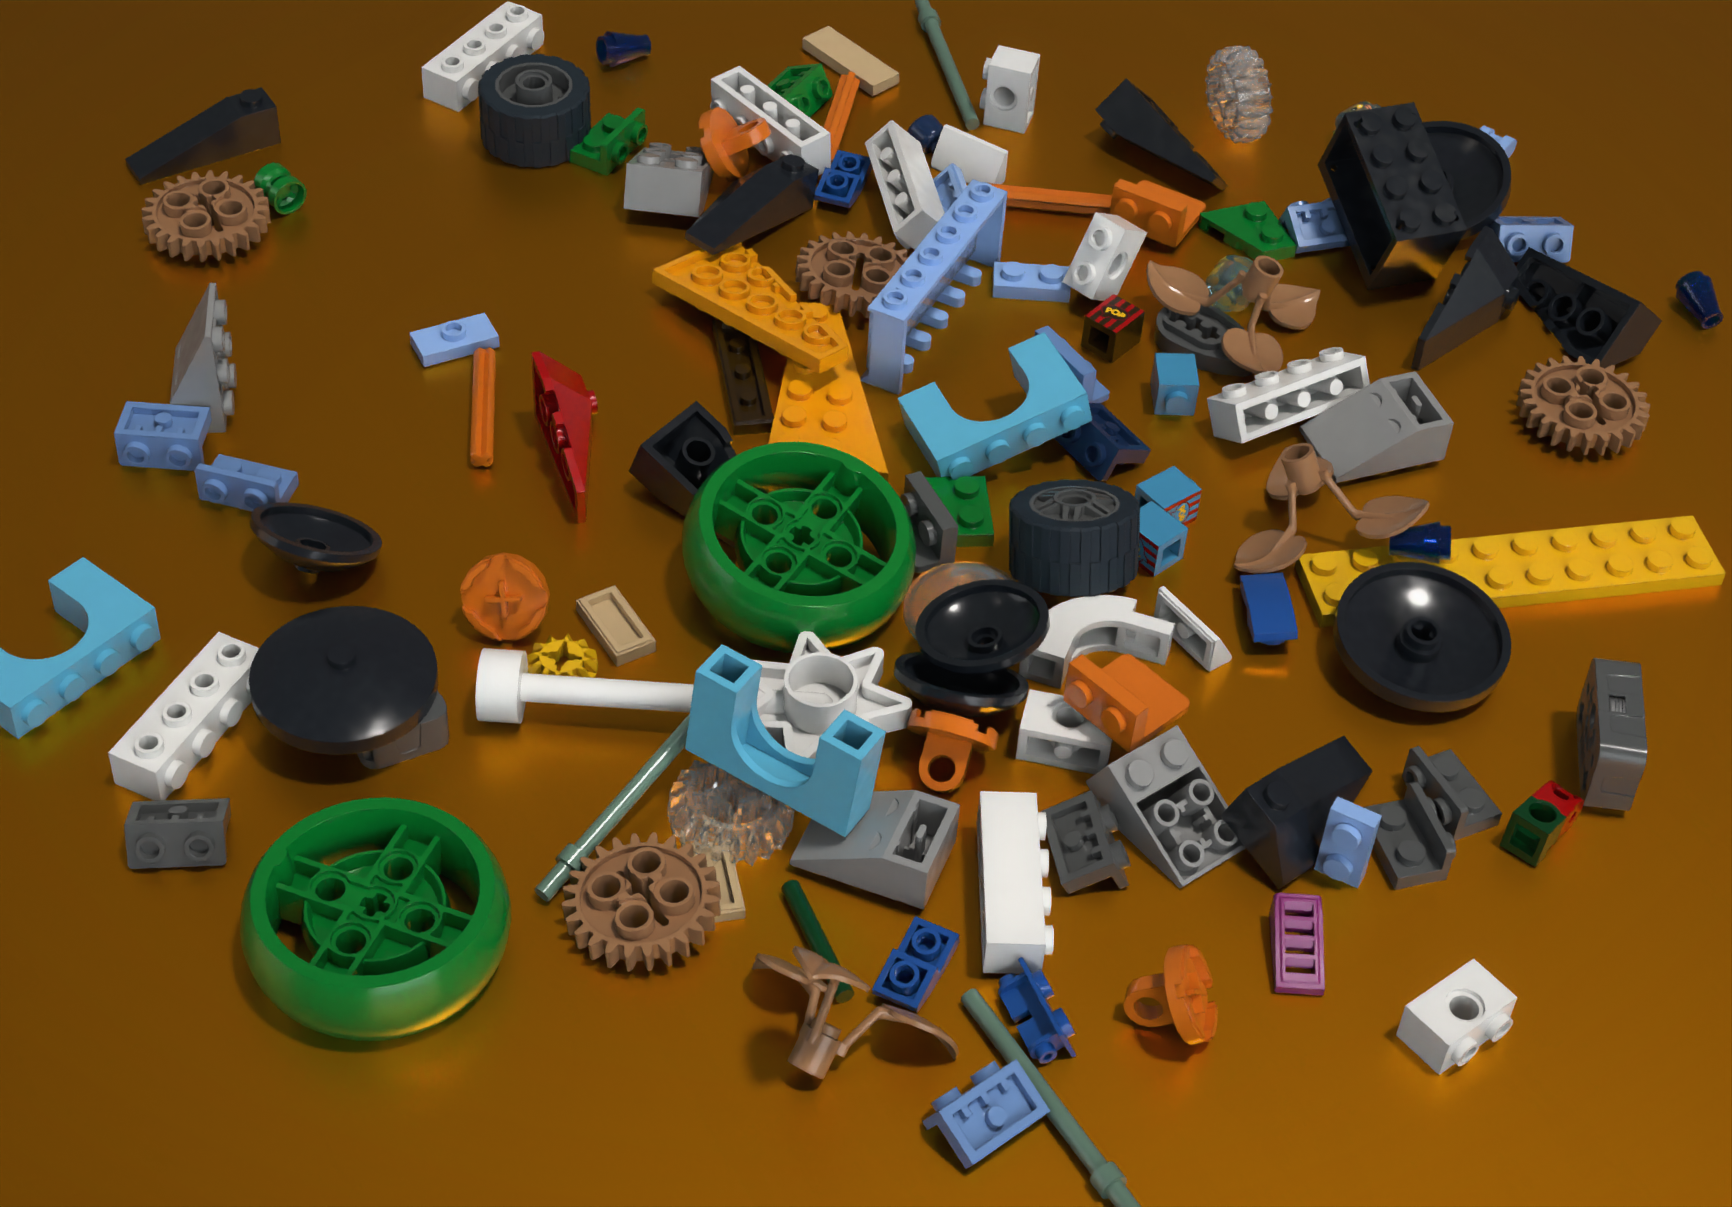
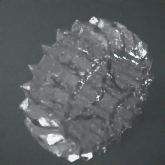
(1239, 93)
(726, 815)

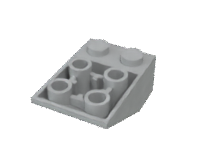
(668, 180)
(201, 362)
(1381, 429)
(1168, 807)
(892, 848)

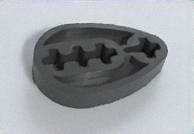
(1198, 336)

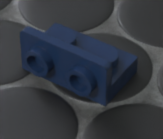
(1103, 443)

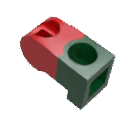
(1541, 822)

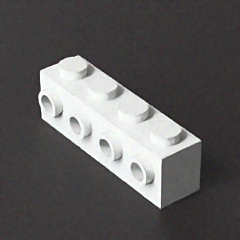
(456, 71)
(791, 129)
(904, 184)
(1287, 395)
(185, 720)
(1011, 882)

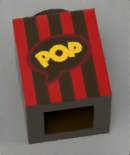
(1112, 328)

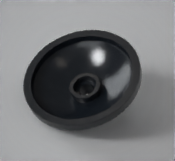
(314, 537)
(982, 626)
(959, 693)

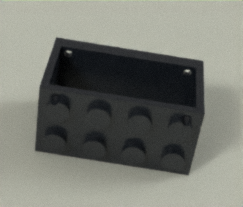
(1391, 196)

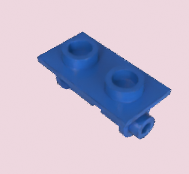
(1047, 1028)

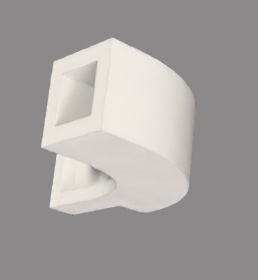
(1096, 625)

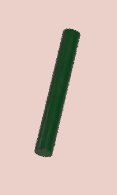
(813, 932)

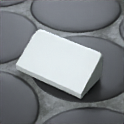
(971, 154)
(1191, 631)

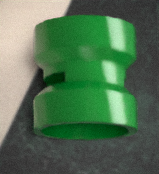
(283, 190)

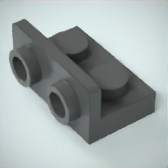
(931, 522)
(1456, 794)
(177, 833)
(1412, 840)
(1084, 843)

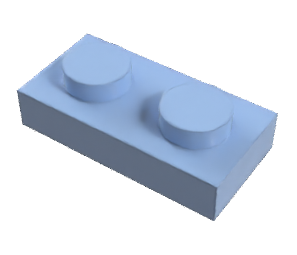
(1030, 282)
(1347, 842)

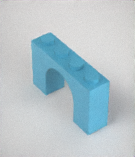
(965, 446)
(115, 629)
(730, 735)

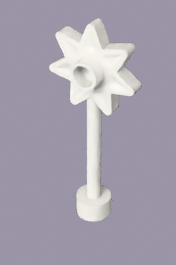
(793, 698)

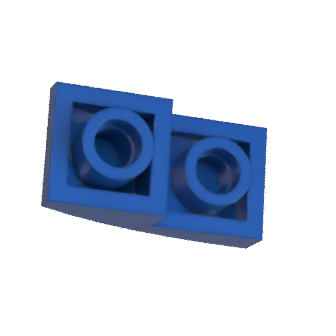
(844, 179)
(1268, 608)
(916, 965)

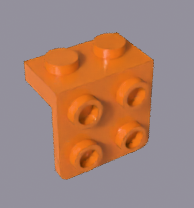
(1156, 210)
(1123, 699)

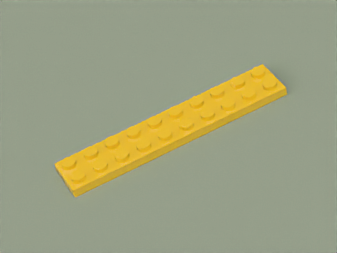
(1542, 564)

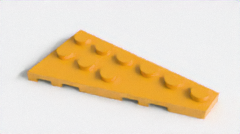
(754, 302)
(828, 405)

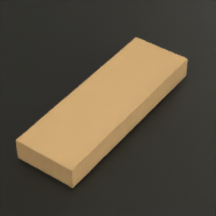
(847, 56)

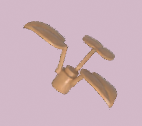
(1287, 306)
(1302, 473)
(818, 1039)

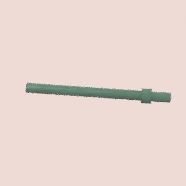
(931, 23)
(570, 856)
(1105, 1175)

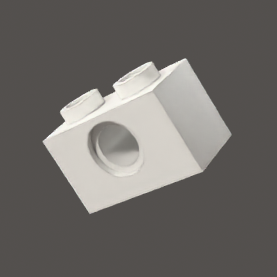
(1014, 106)
(1104, 256)
(1060, 735)
(1457, 1017)

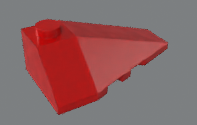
(565, 420)

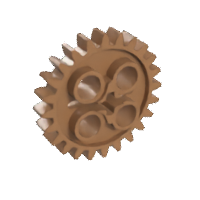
(183, 226)
(829, 268)
(1583, 405)
(666, 888)

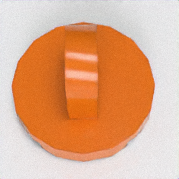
(727, 143)
(505, 597)
(948, 738)
(1181, 996)

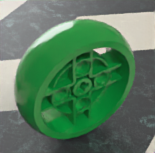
(799, 546)
(375, 919)

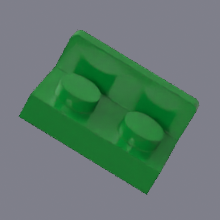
(803, 87)
(610, 142)

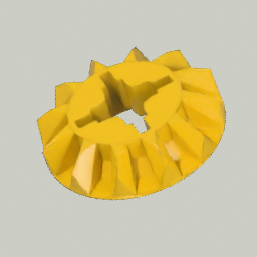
(580, 663)

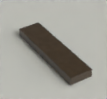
(742, 380)

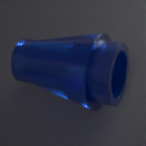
(620, 48)
(1699, 298)
(1423, 542)

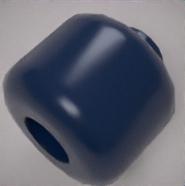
(927, 131)

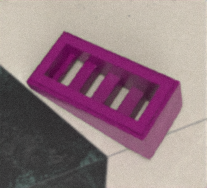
(1299, 915)

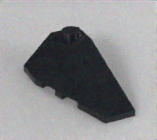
(1146, 126)
(219, 133)
(756, 204)
(1472, 301)
(1583, 312)
(682, 458)
(1287, 810)

